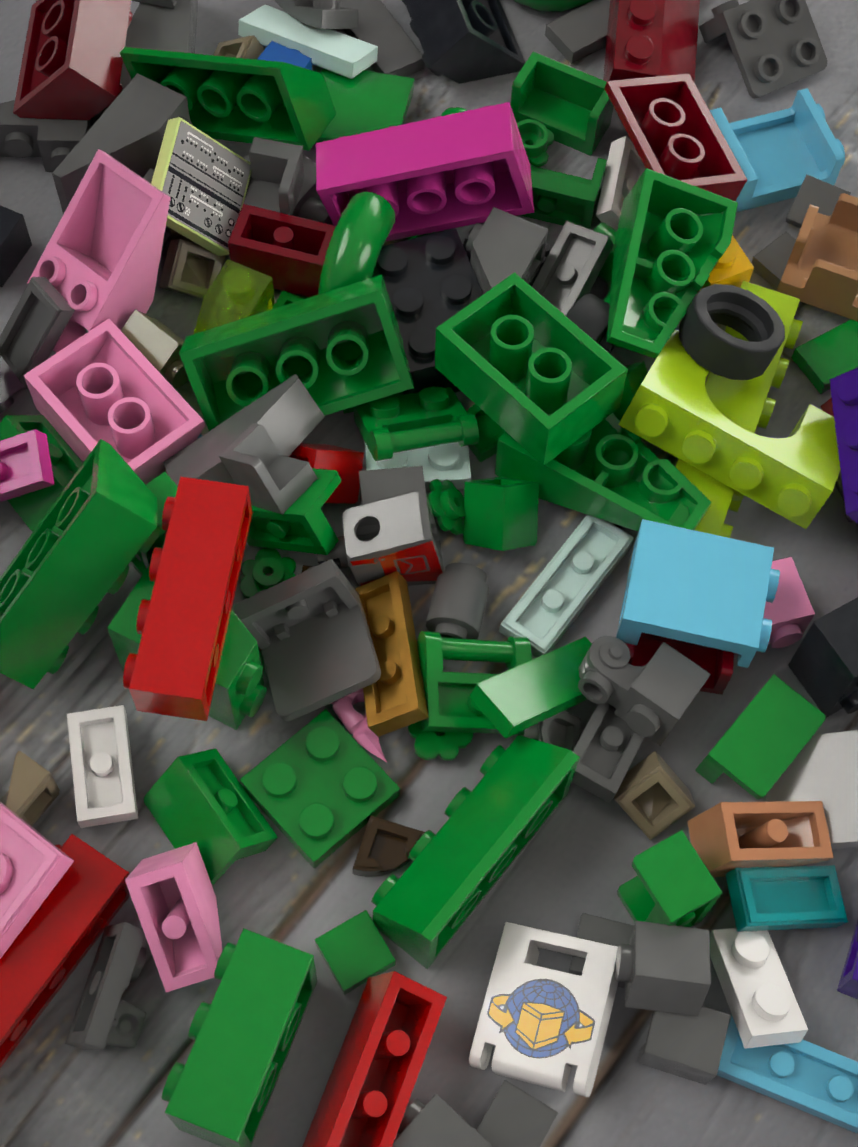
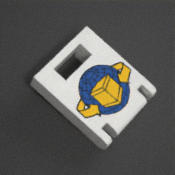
(545, 1015)

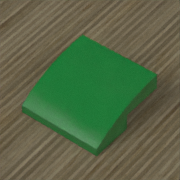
(366, 102)

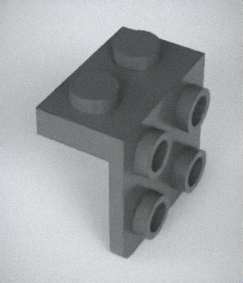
(770, 41)
(311, 639)

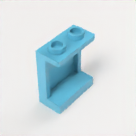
(781, 150)
(699, 590)

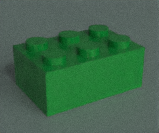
(529, 368)
(241, 1040)

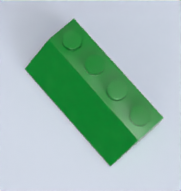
(241, 95)
(336, 342)
(72, 564)
(473, 847)

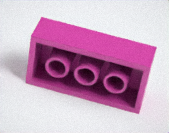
(431, 170)

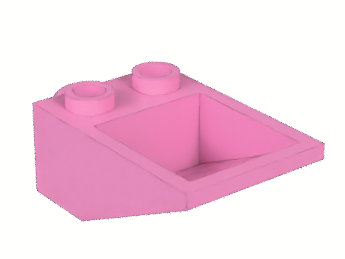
(106, 247)

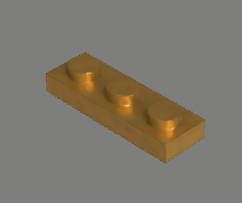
(399, 692)

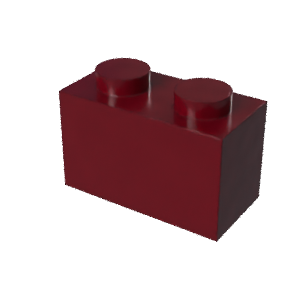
(281, 247)

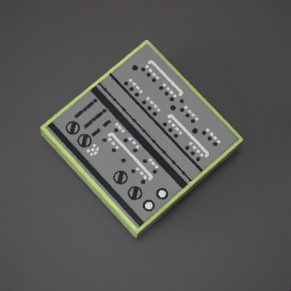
(204, 185)

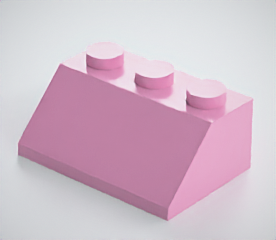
(113, 394)

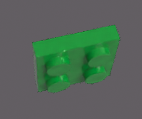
(320, 788)

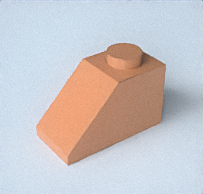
(760, 835)

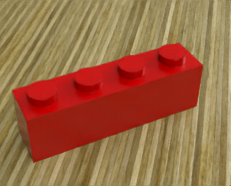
(190, 599)
(57, 939)
(377, 1064)

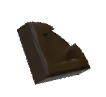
(384, 847)

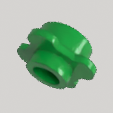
(536, 141)

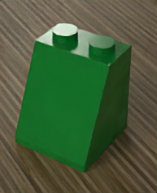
(239, 679)

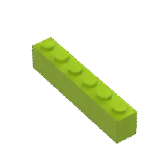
(746, 406)

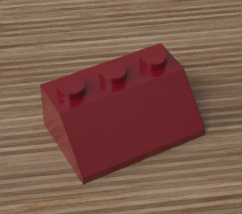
(651, 38)
(72, 58)
(676, 132)

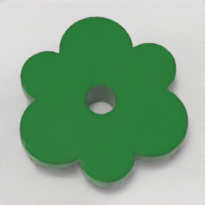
(447, 505)
(266, 561)
(430, 746)

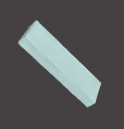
(325, 46)
(567, 584)

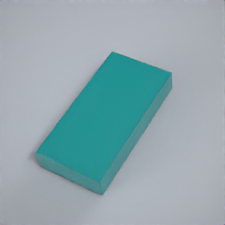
(786, 898)

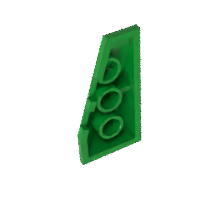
(662, 258)
(609, 478)

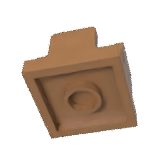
(825, 260)

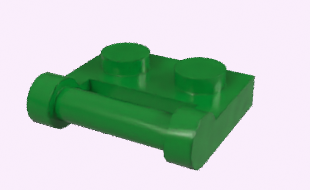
(415, 422)
(449, 692)

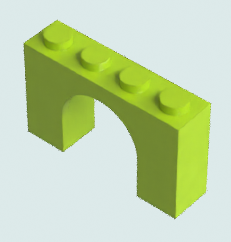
(780, 473)

